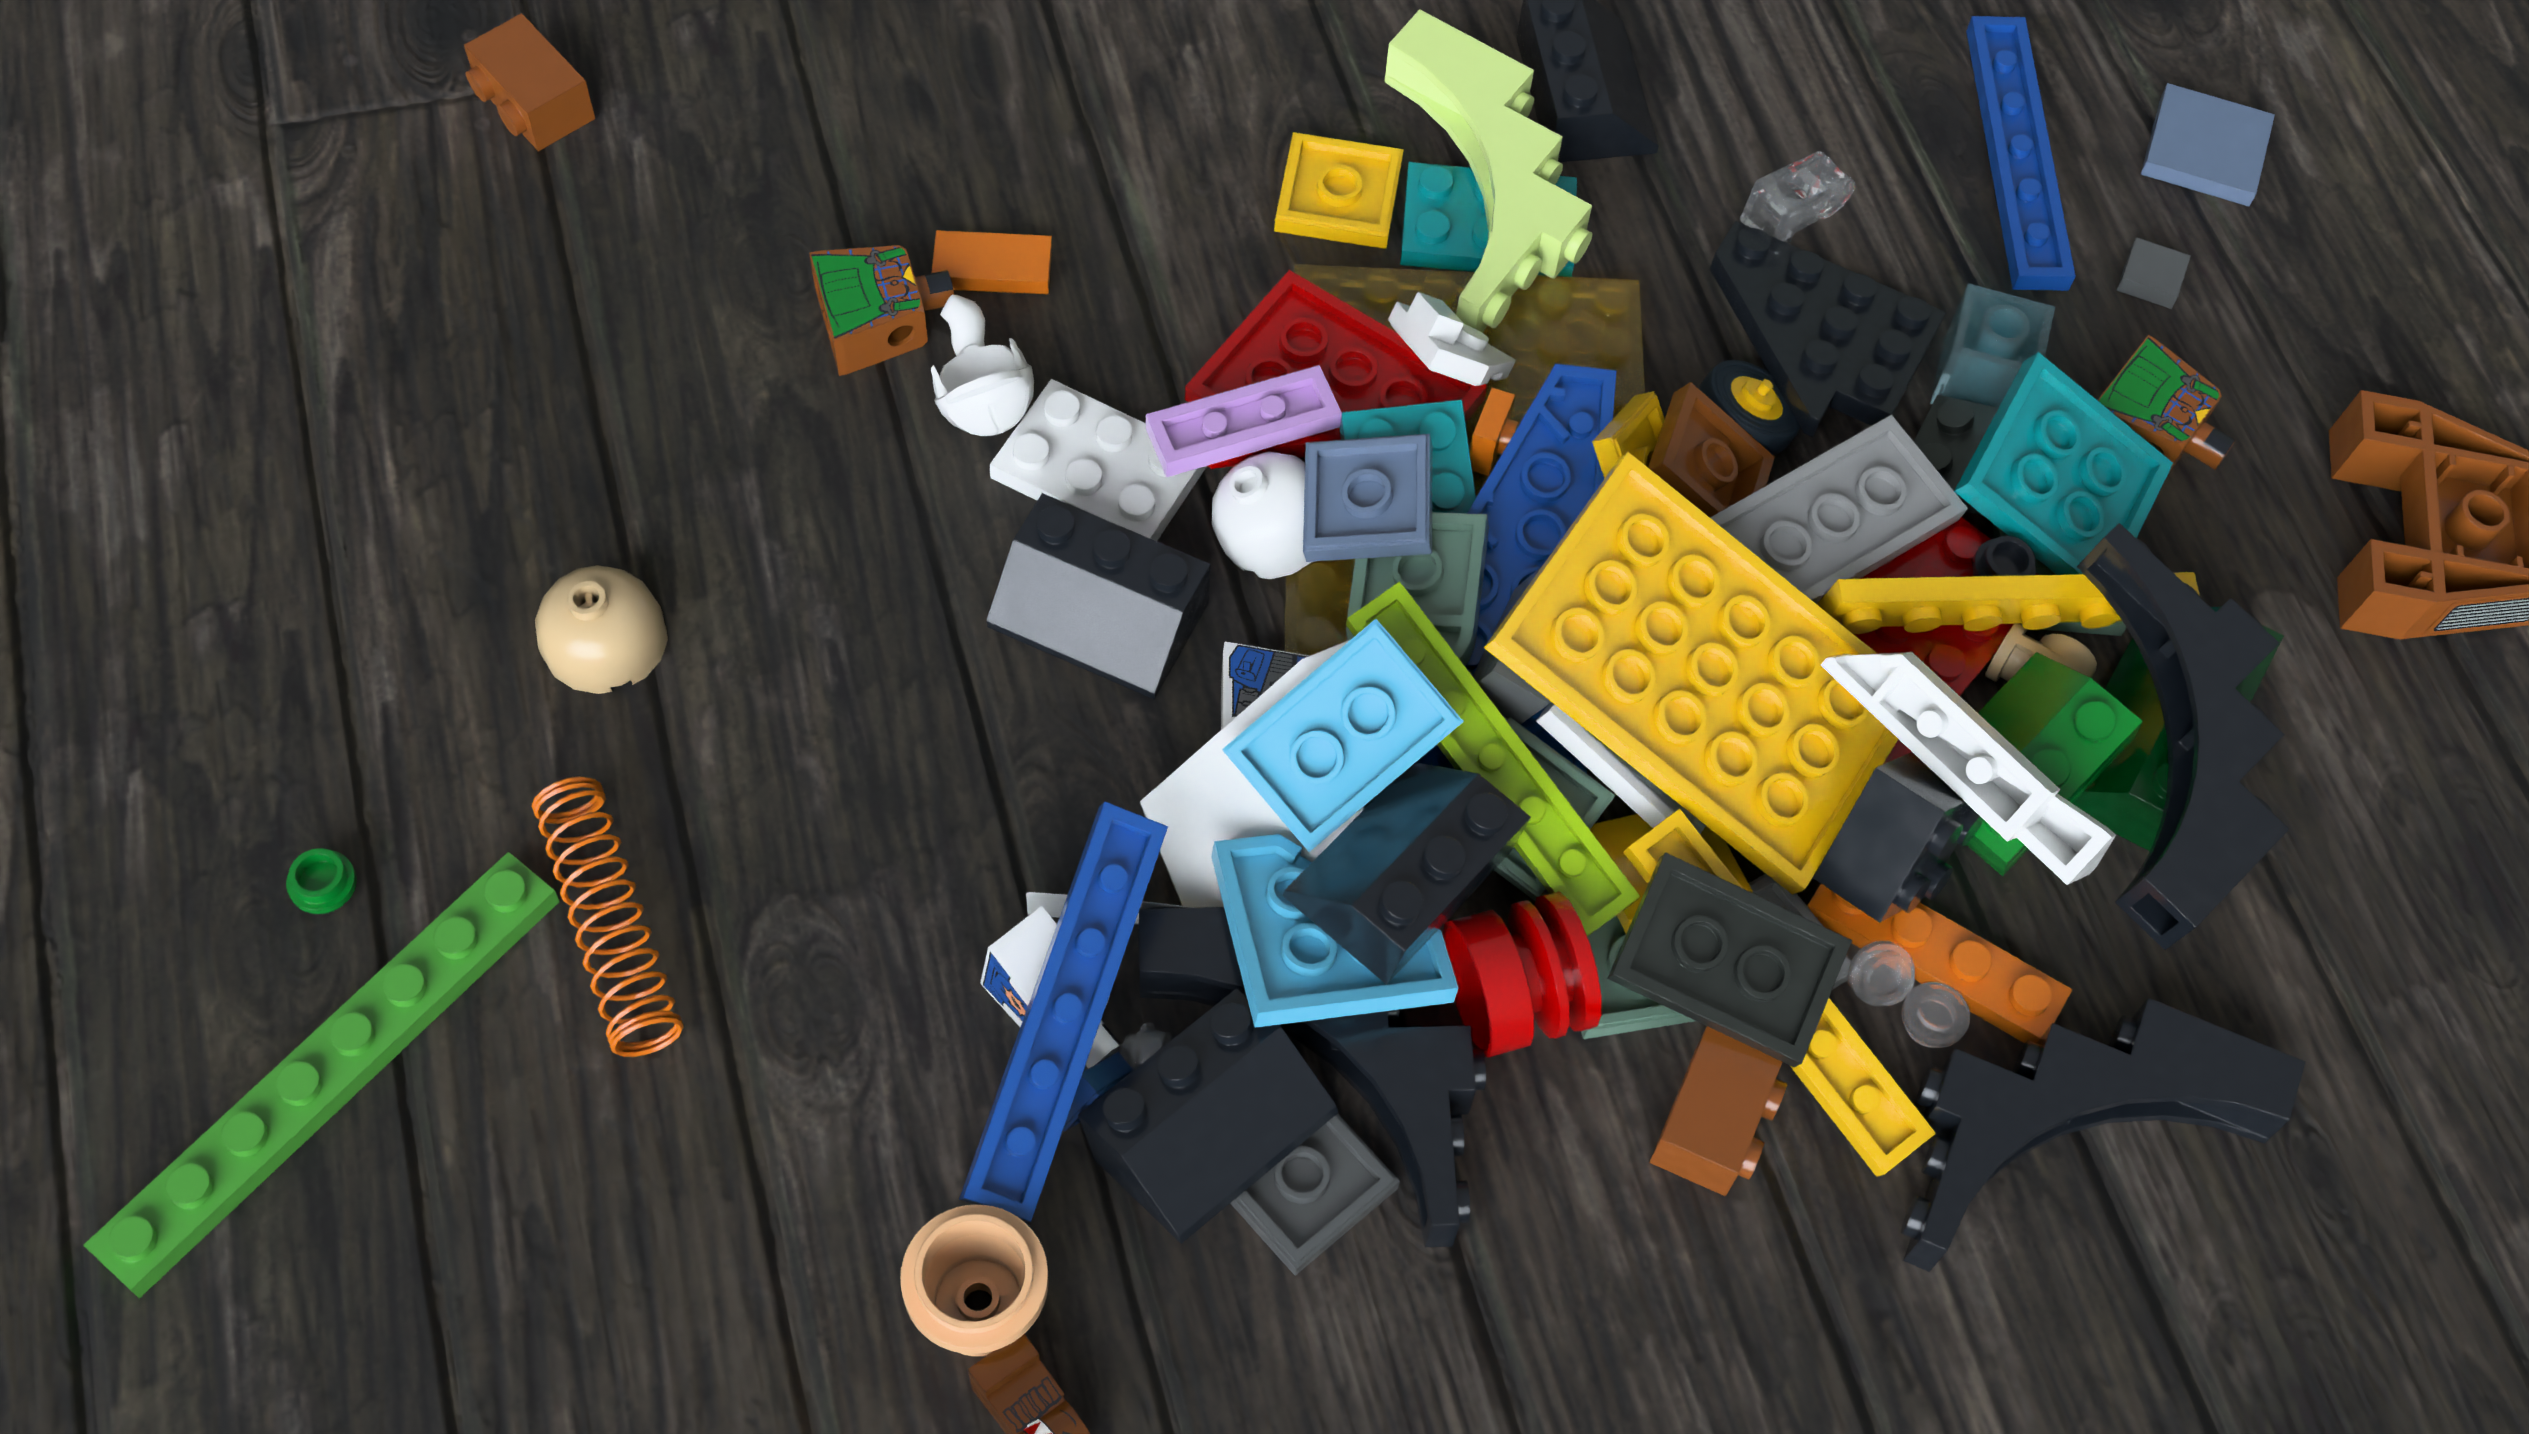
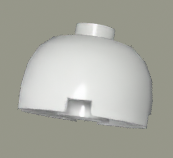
(1262, 514)

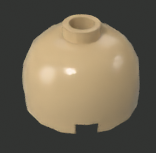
(600, 629)

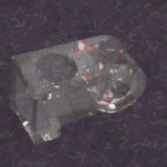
(1797, 196)

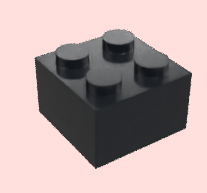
(1898, 840)

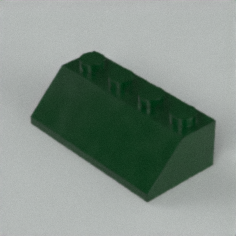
(2134, 786)

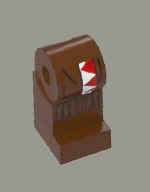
(1023, 1392)

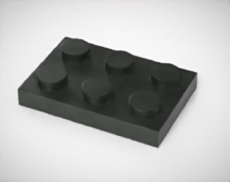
(1730, 960)

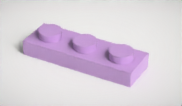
(1243, 420)

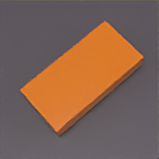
(994, 261)

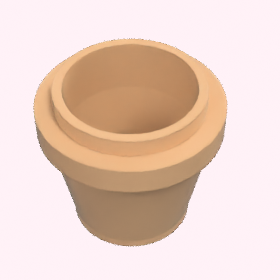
(971, 1252)

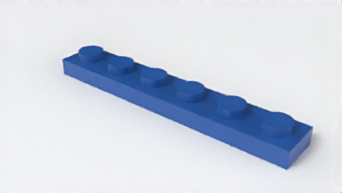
(2020, 154)
(1064, 1013)

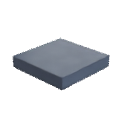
(2208, 144)
(1368, 498)

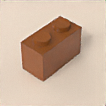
(528, 82)
(1718, 1112)

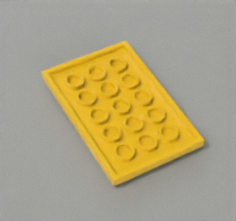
(1699, 671)

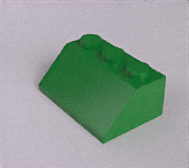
(2063, 728)

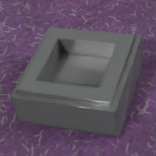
(2153, 273)

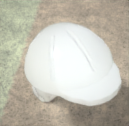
(983, 386)

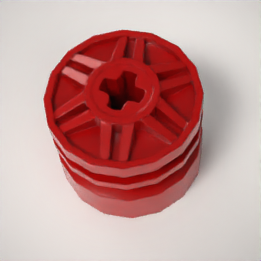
(1523, 974)

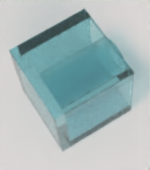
(1989, 343)

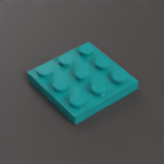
(2060, 468)

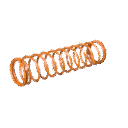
(568, 818)

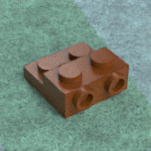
(1708, 453)

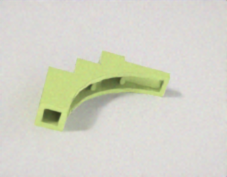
(1485, 109)

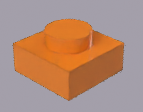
(1492, 431)

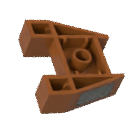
(2461, 522)

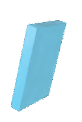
(1342, 735)

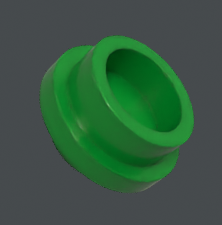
(321, 881)

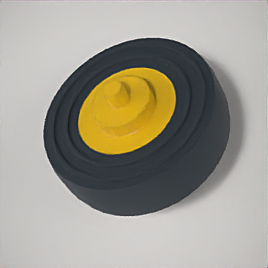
(1752, 402)

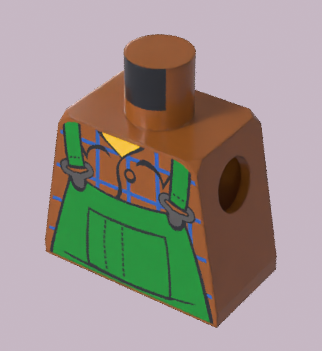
(874, 303)
(2168, 405)

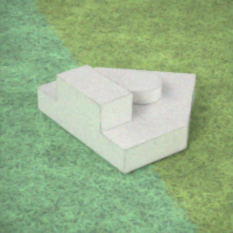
(1448, 343)

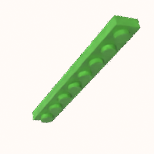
(320, 1076)

